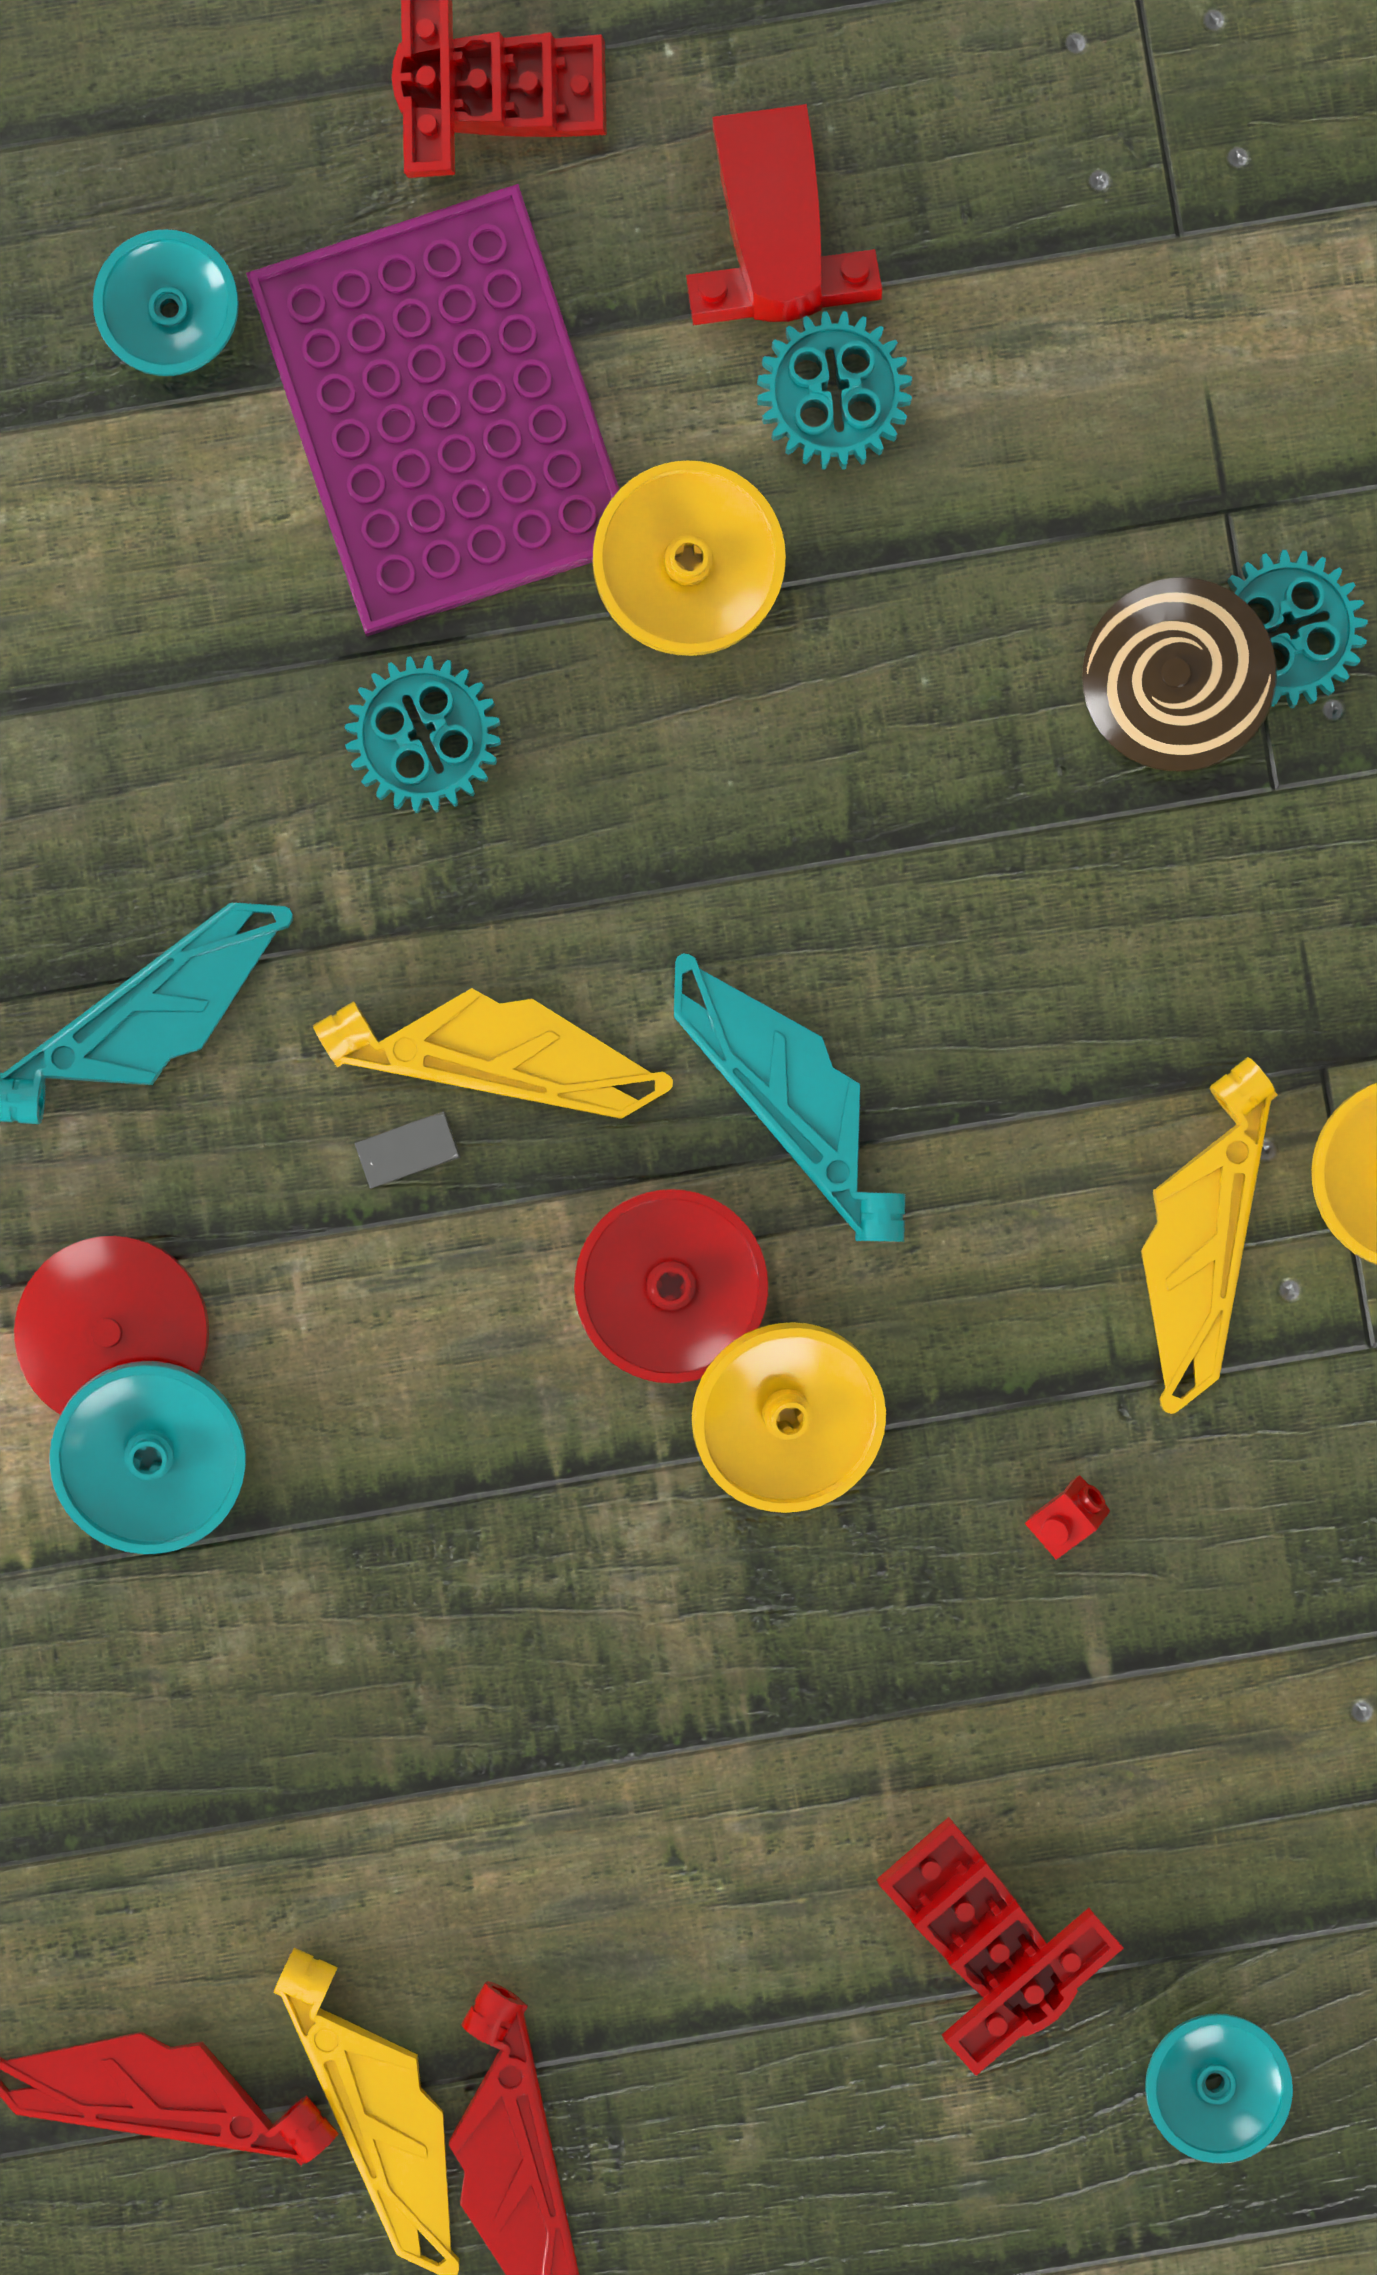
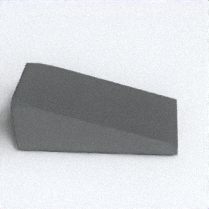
(407, 1149)

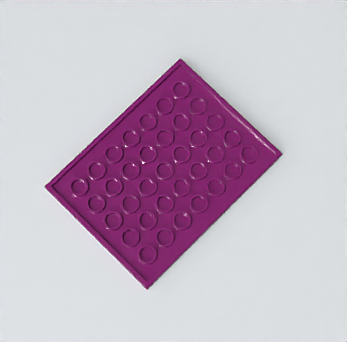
(439, 408)

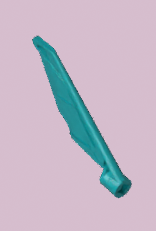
(149, 1017)
(793, 1091)

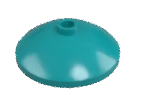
(157, 271)
(1238, 2114)

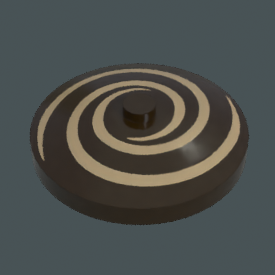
(1179, 674)

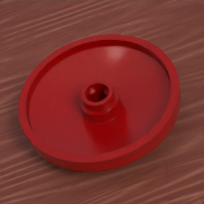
(669, 1284)
(104, 1308)

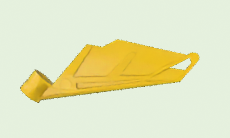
(499, 1050)
(1201, 1237)
(382, 2113)

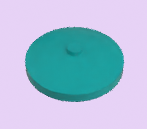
(148, 1457)

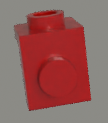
(1069, 1517)

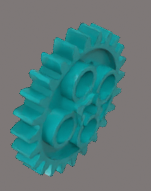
(792, 394)
(1273, 589)
(384, 752)

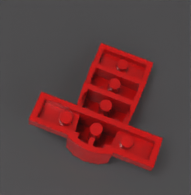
(489, 86)
(775, 228)
(992, 1944)

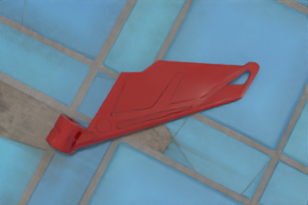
(162, 2093)
(507, 2149)

